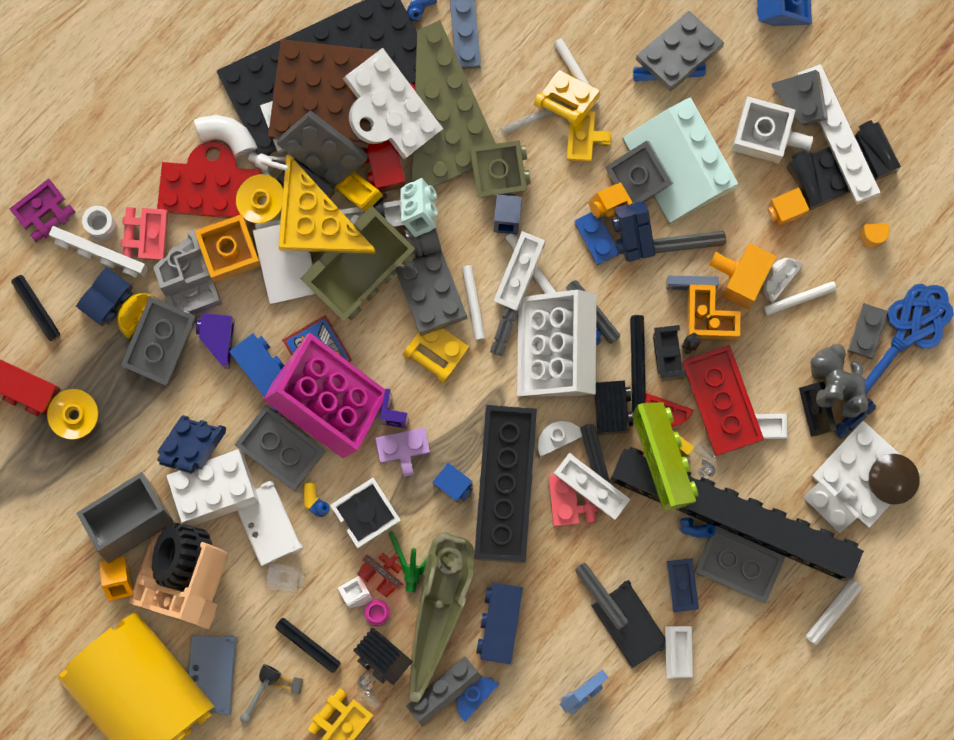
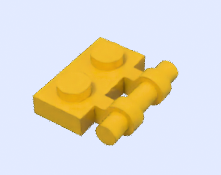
(348, 725)

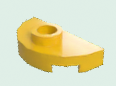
(131, 313)

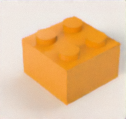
(227, 248)

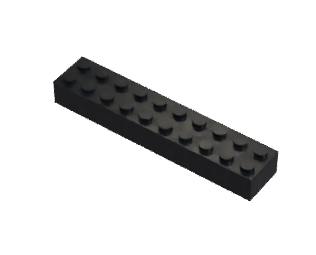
(749, 520)

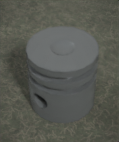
(424, 243)

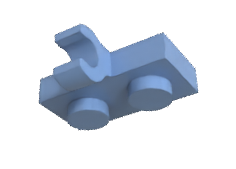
(578, 697)

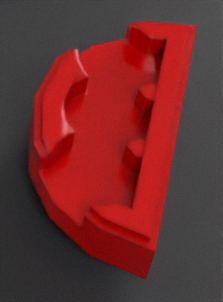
(679, 412)

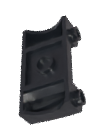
(821, 177)

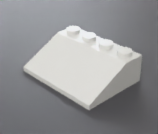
(557, 345)

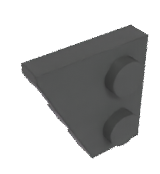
(804, 95)

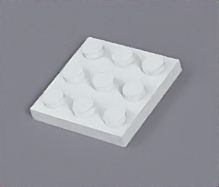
(852, 463)

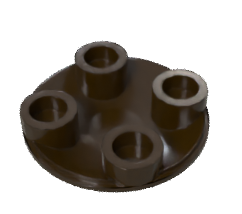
(893, 479)

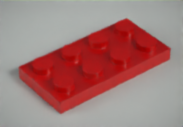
(722, 400)

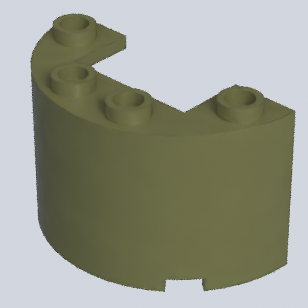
(349, 278)

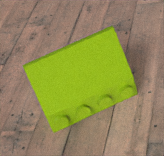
(663, 456)

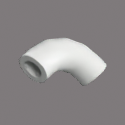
(227, 130)

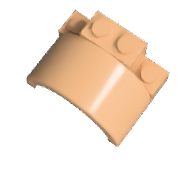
(195, 602)

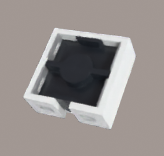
(366, 513)

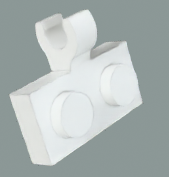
(833, 504)

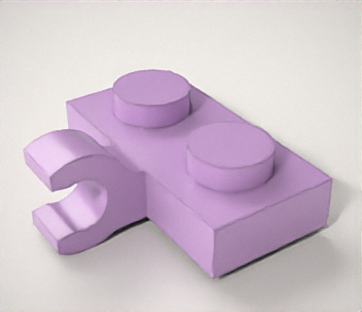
(403, 447)

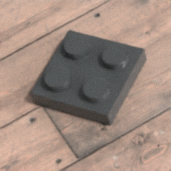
(640, 173)

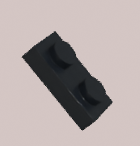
(819, 419)

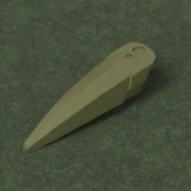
(442, 598)

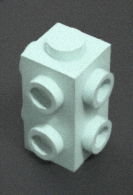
(418, 207)

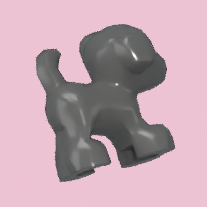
(839, 384)

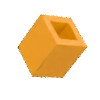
(787, 207)
(116, 579)

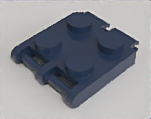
(190, 444)

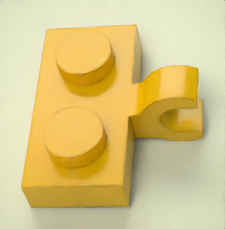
(582, 139)

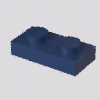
(682, 585)

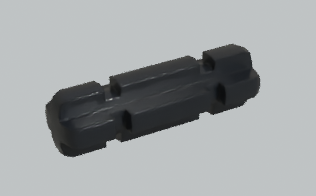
(691, 343)

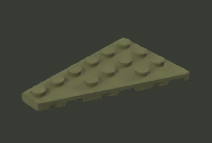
(452, 102)

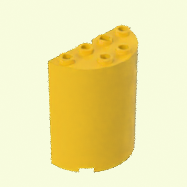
(135, 686)

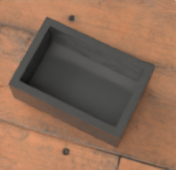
(124, 517)

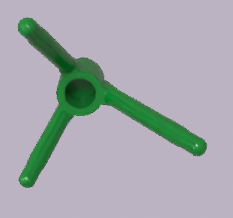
(411, 571)

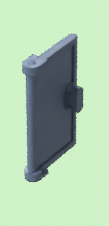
(213, 667)

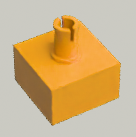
(745, 274)

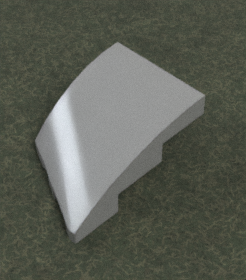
(186, 278)

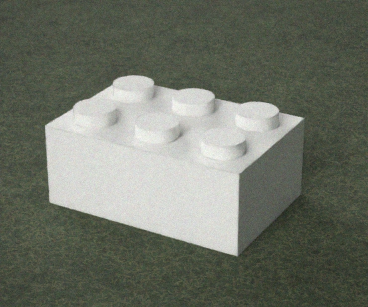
(215, 490)

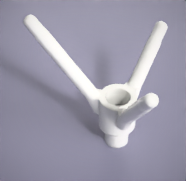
(267, 163)

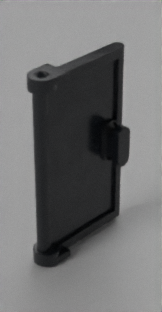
(641, 635)

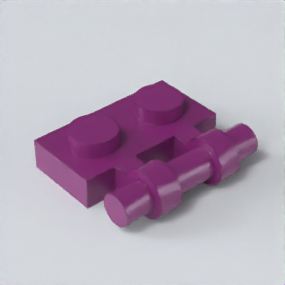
(37, 205)

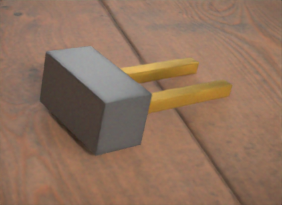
(296, 686)

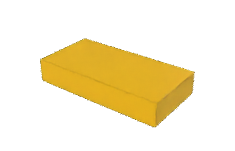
(358, 191)

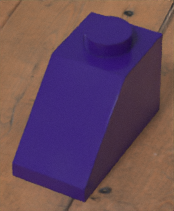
(217, 335)

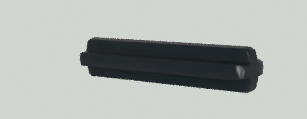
(35, 307)
(594, 451)
(307, 645)

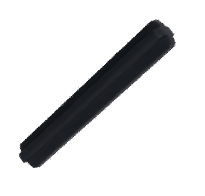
(637, 360)

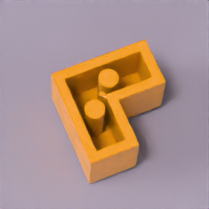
(705, 320)

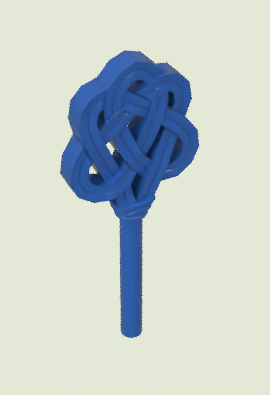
(935, 308)

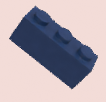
(500, 623)

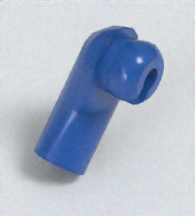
(417, 8)
(700, 531)

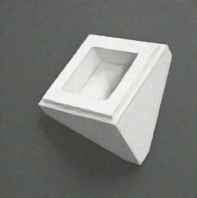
(355, 593)

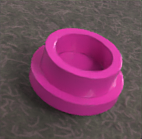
(377, 612)

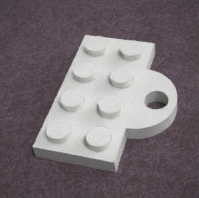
(389, 106)

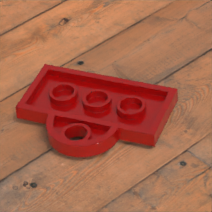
(203, 185)

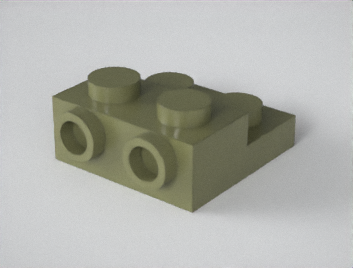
(500, 168)

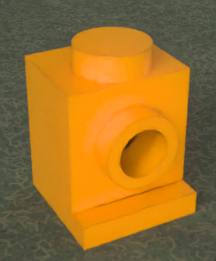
(607, 200)

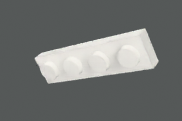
(88, 249)

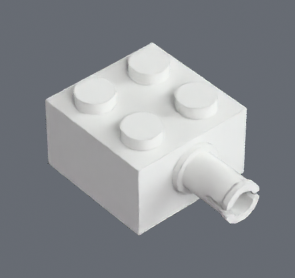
(766, 131)

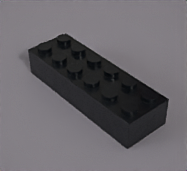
(505, 484)

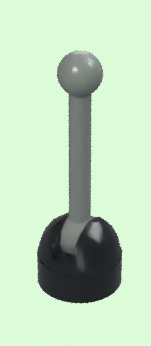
(267, 676)

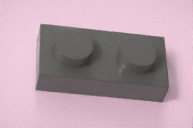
(867, 331)

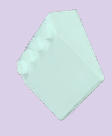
(689, 158)

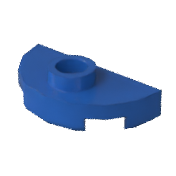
(474, 696)

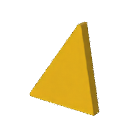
(312, 220)

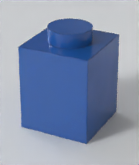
(453, 483)

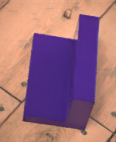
(390, 417)

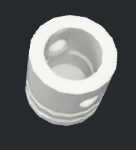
(99, 223)

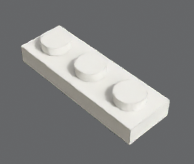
(519, 270)
(591, 486)

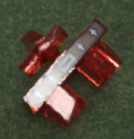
(371, 567)

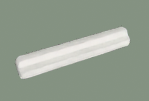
(833, 612)

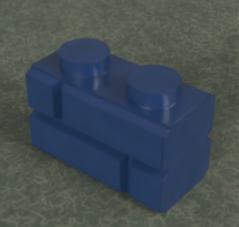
(634, 231)

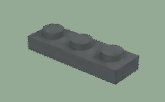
(444, 691)

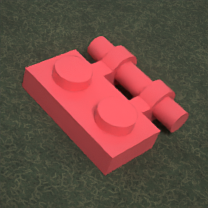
(152, 233)
(565, 504)

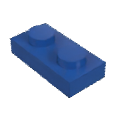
(596, 238)

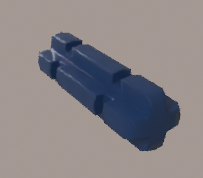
(850, 423)

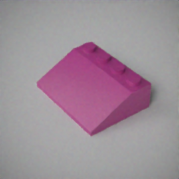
(326, 396)

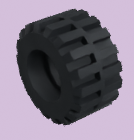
(177, 555)

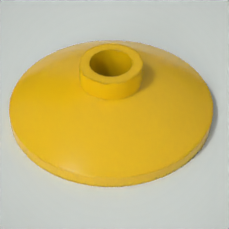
(253, 191)
(61, 409)

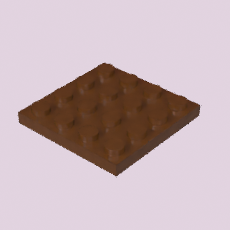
(312, 79)

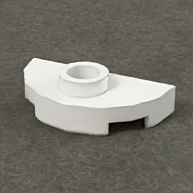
(779, 277)
(557, 436)

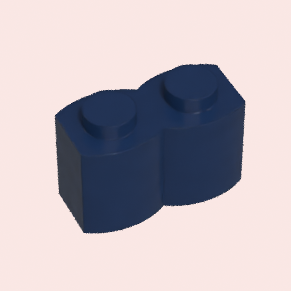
(104, 297)

